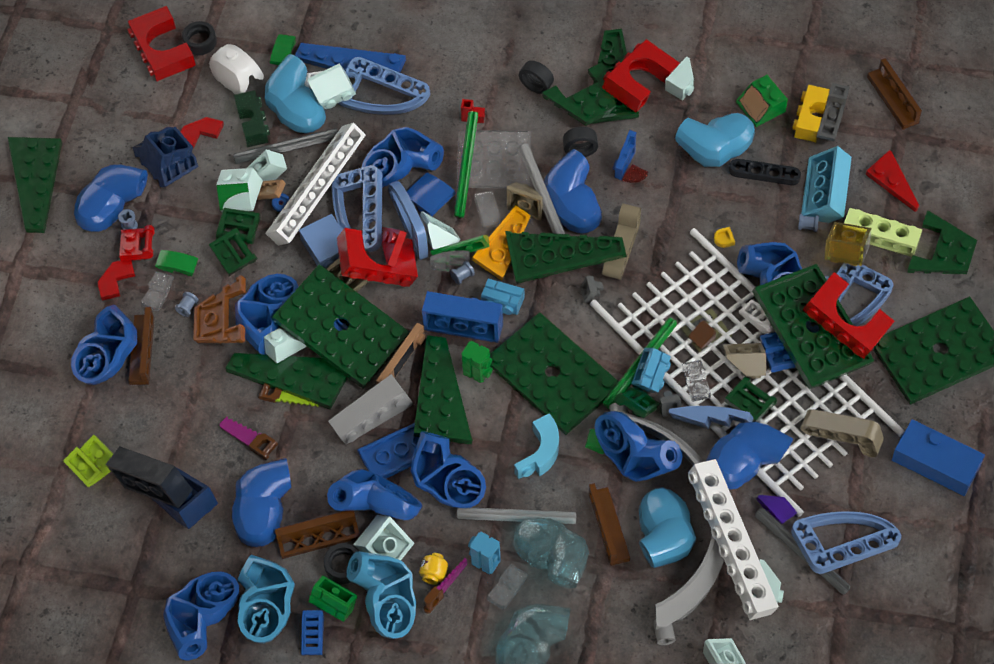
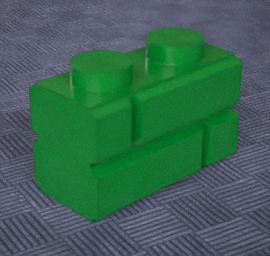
(476, 362)
(333, 598)

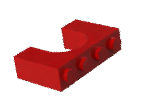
(644, 57)
(160, 63)
(357, 264)
(858, 338)

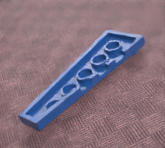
(330, 56)

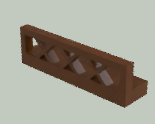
(895, 95)
(141, 354)
(608, 525)
(317, 527)

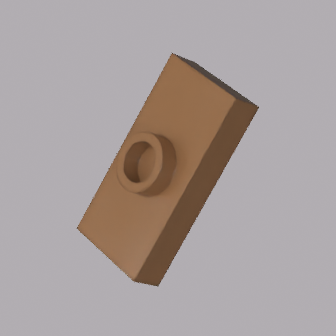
(271, 189)

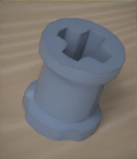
(127, 219)
(808, 222)
(462, 272)
(186, 304)

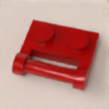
(131, 243)

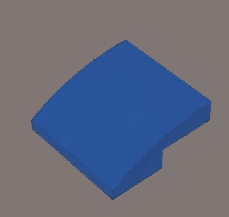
(430, 194)
(776, 354)

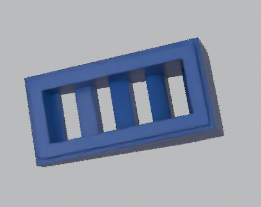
(312, 618)

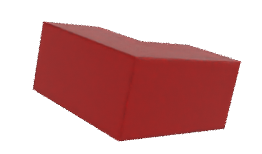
(468, 105)

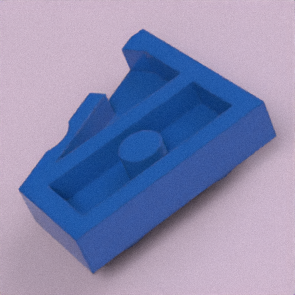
(626, 155)

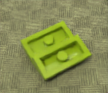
(90, 461)

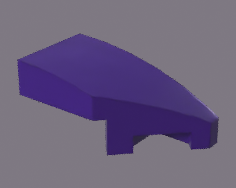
(778, 507)

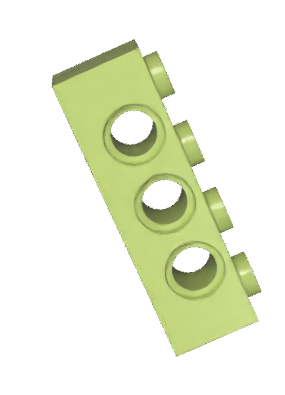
(892, 230)

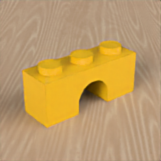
(813, 101)

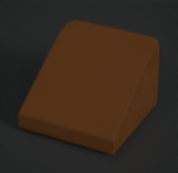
(702, 335)

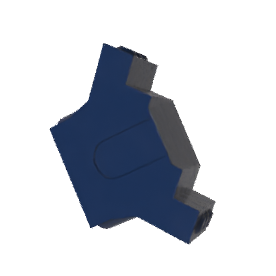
(166, 155)

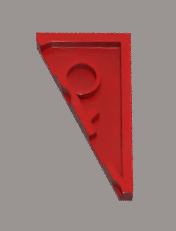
(891, 178)
(392, 243)

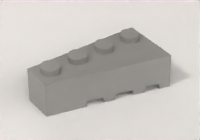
(371, 410)

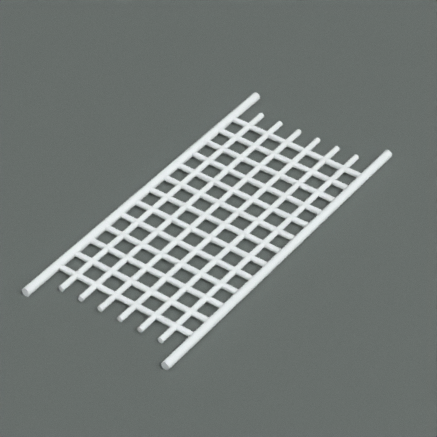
(720, 431)

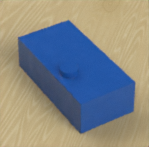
(462, 316)
(938, 457)

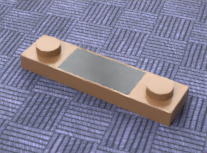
(414, 338)

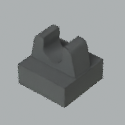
(590, 288)
(668, 402)

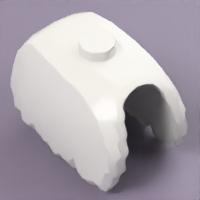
(233, 67)

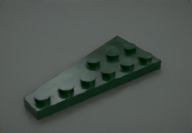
(613, 51)
(35, 172)
(550, 253)
(300, 376)
(439, 399)

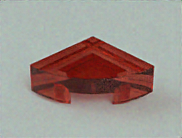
(635, 174)

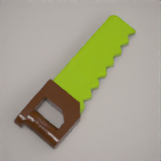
(280, 395)

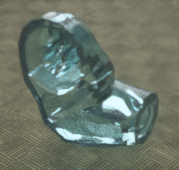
(552, 547)
(532, 634)

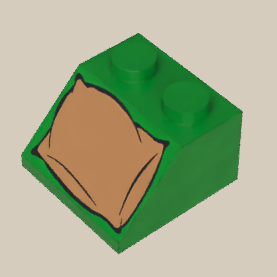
(762, 101)

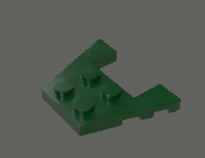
(588, 103)
(952, 251)

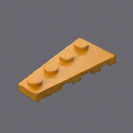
(497, 256)

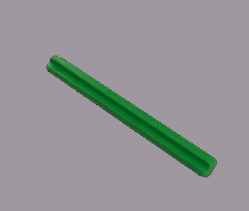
(466, 164)
(628, 377)

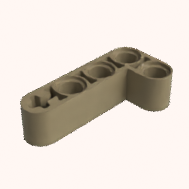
(627, 229)
(845, 429)

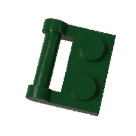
(242, 221)
(228, 256)
(743, 401)
(641, 405)

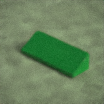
(468, 245)

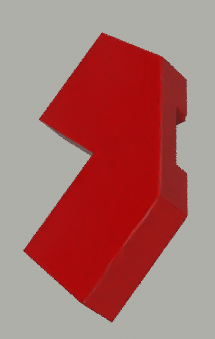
(205, 126)
(108, 282)

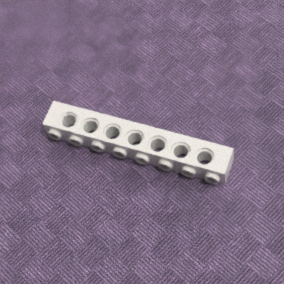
(315, 184)
(741, 546)

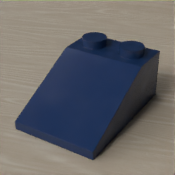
(196, 504)

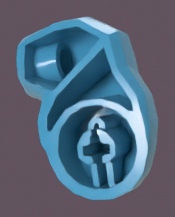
(291, 99)
(718, 141)
(666, 527)
(389, 592)
(266, 601)

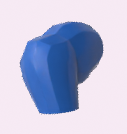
(401, 151)
(445, 475)

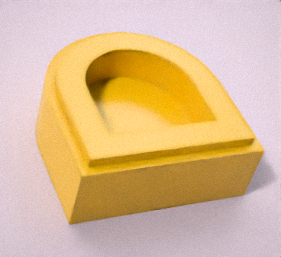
(724, 238)

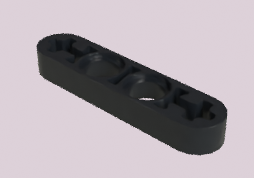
(764, 175)

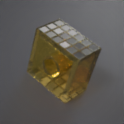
(847, 244)

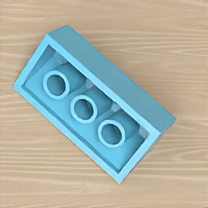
(827, 185)

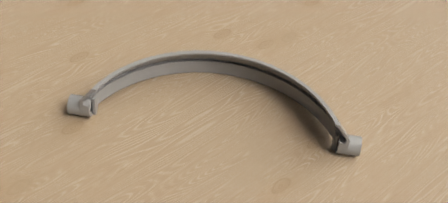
(695, 590)

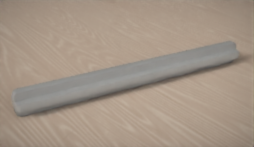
(540, 187)
(514, 514)

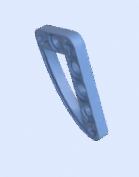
(359, 73)
(368, 200)
(409, 218)
(856, 276)
(821, 555)

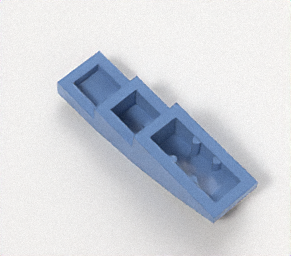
(704, 415)

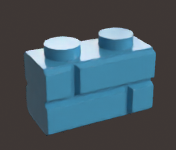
(508, 295)
(651, 370)
(484, 552)

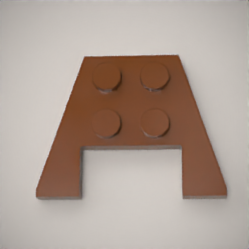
(212, 316)

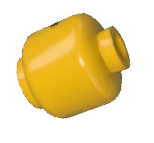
(433, 568)

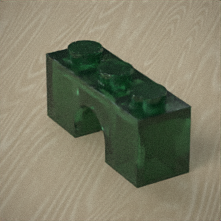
(249, 106)

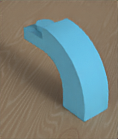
(546, 455)

